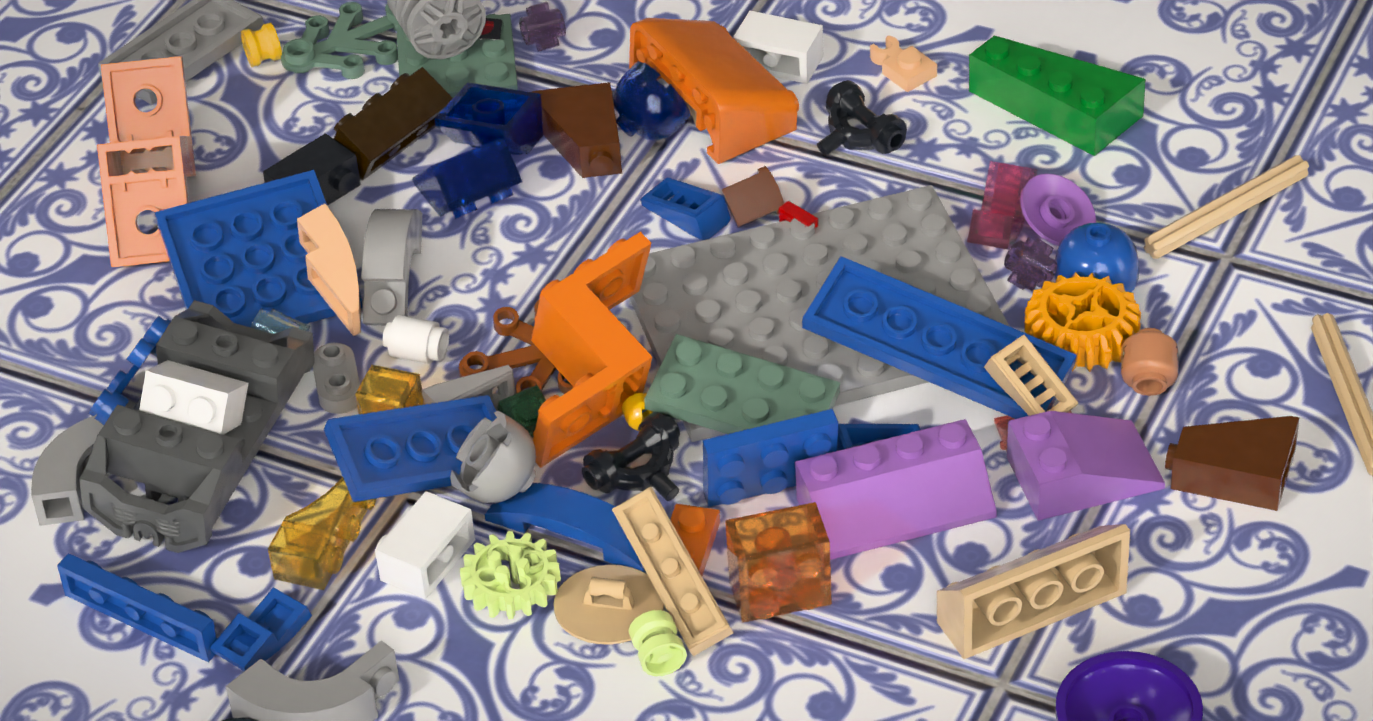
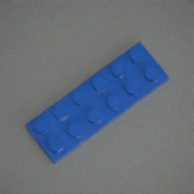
(923, 334)

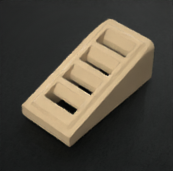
(1032, 362)

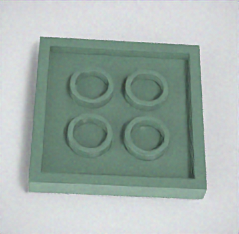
(483, 63)

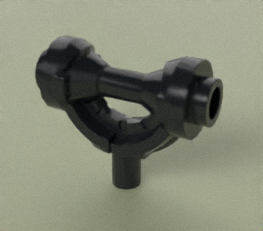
(845, 102)
(609, 469)

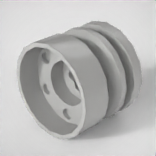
(440, 26)

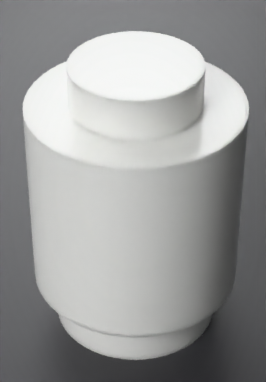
(416, 339)

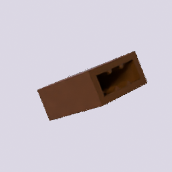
(583, 127)
(1235, 460)

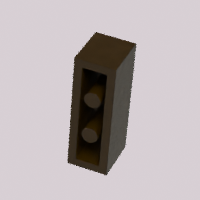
(392, 120)

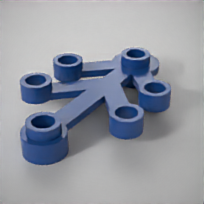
(113, 394)

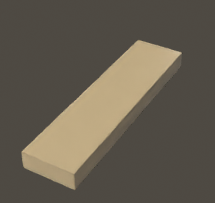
(672, 571)

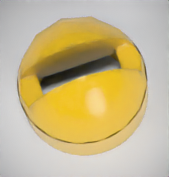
(633, 408)

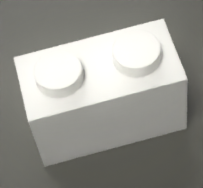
(782, 45)
(194, 397)
(425, 544)

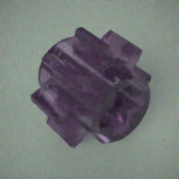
(542, 26)
(1030, 263)

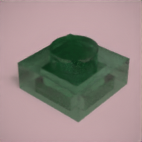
(523, 407)

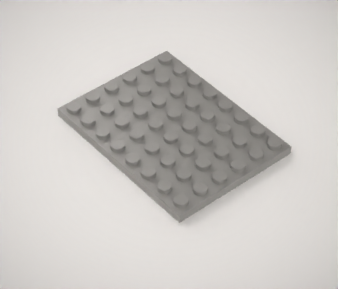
(759, 282)

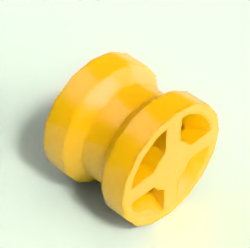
(261, 44)

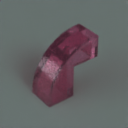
(1001, 212)

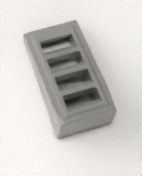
(473, 385)

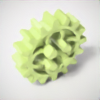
(489, 581)

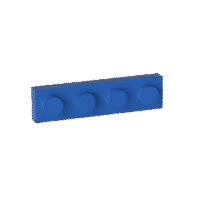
(138, 607)

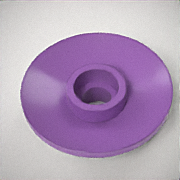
(1055, 206)

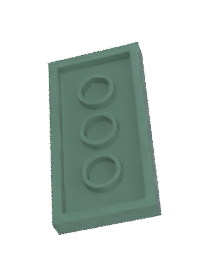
(733, 389)

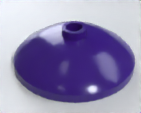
(1128, 689)

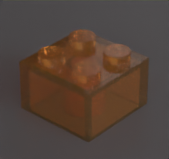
(779, 562)

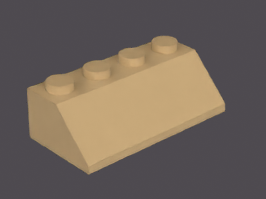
(1035, 590)

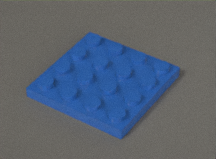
(246, 250)

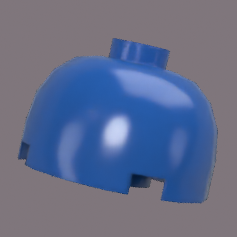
(1099, 250)

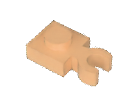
(904, 67)

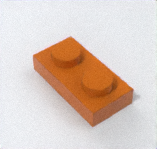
(697, 531)

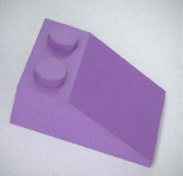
(1078, 461)

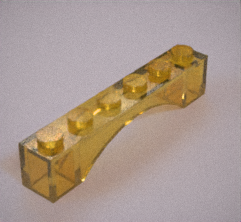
(314, 538)

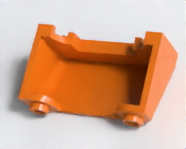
(719, 80)

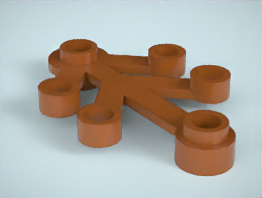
(517, 357)

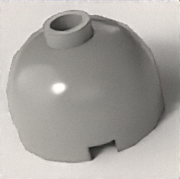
(496, 460)

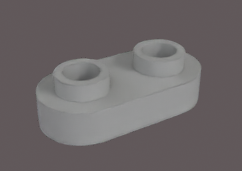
(336, 377)

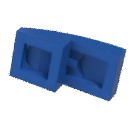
(263, 632)

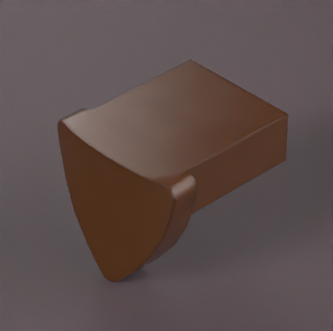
(753, 197)

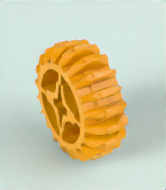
(1083, 318)

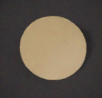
(604, 602)

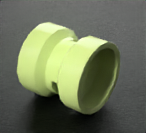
(657, 643)

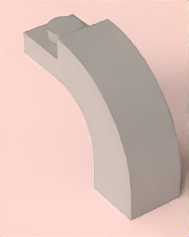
(386, 261)
(57, 474)
(268, 695)

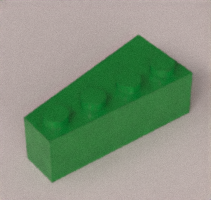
(1057, 92)

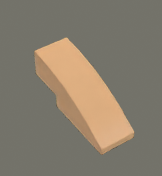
(331, 265)

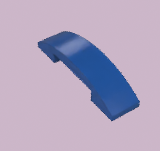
(570, 515)

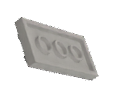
(197, 32)

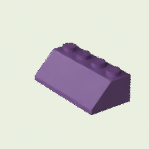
(898, 488)

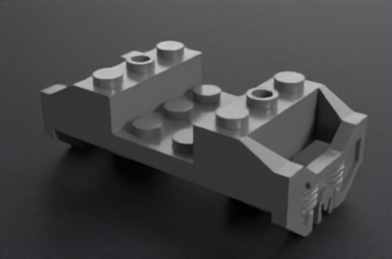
(184, 459)

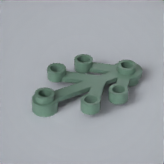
(304, 54)

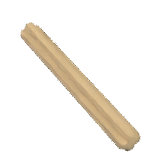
(1226, 207)
(1346, 384)

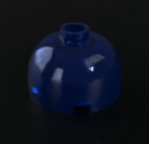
(647, 105)

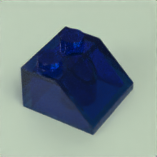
(491, 112)
(469, 178)

